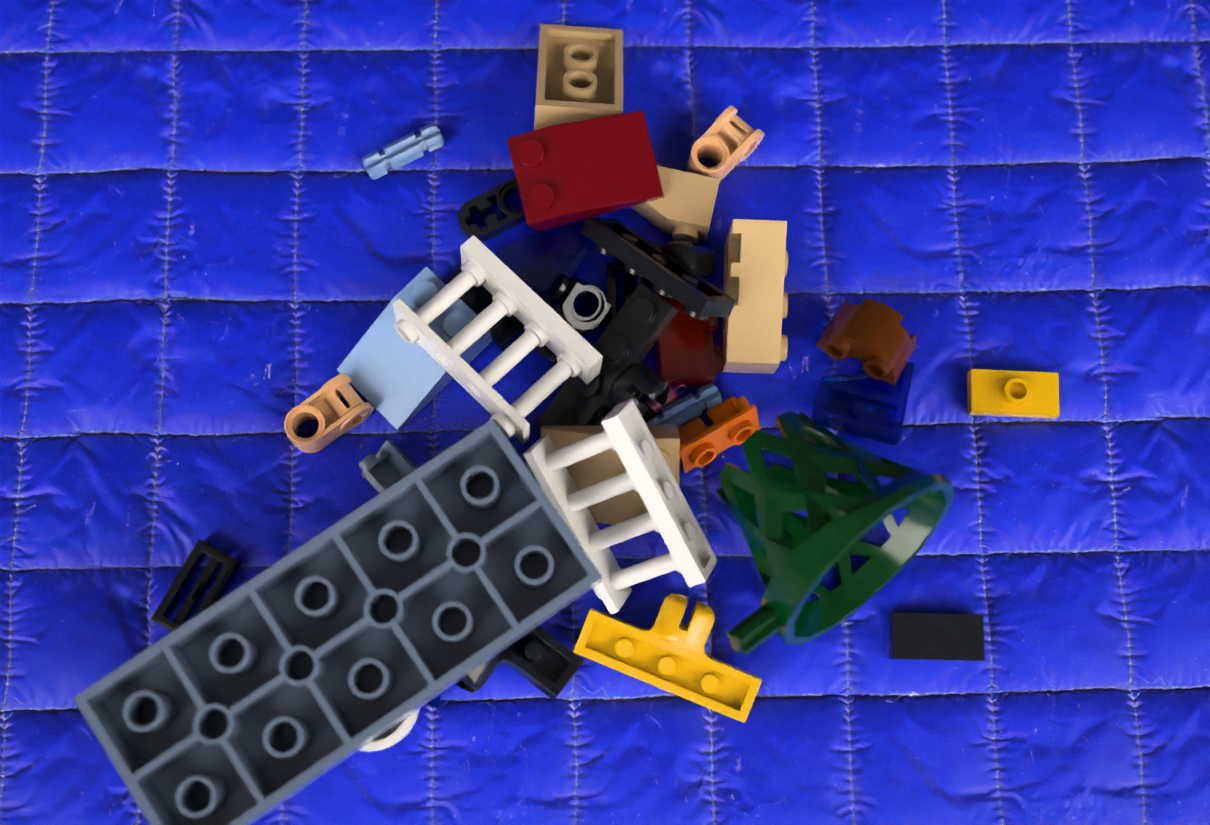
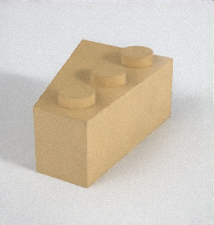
(755, 278)

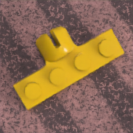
(671, 656)

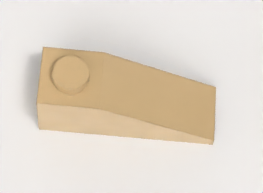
(686, 204)

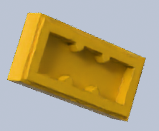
(1013, 393)

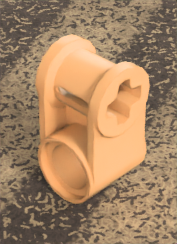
(726, 143)
(329, 412)

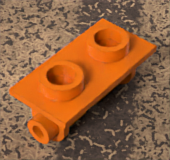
(732, 425)

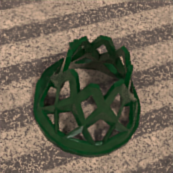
(799, 551)

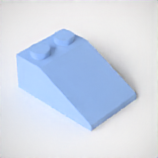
(402, 376)

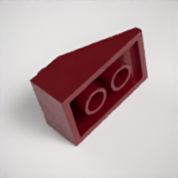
(584, 169)

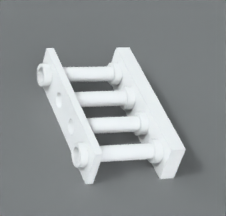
(509, 298)
(645, 473)

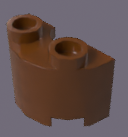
(872, 336)

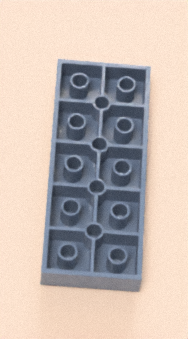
(339, 639)

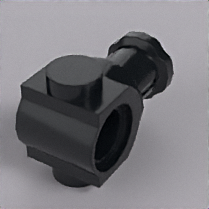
(590, 316)

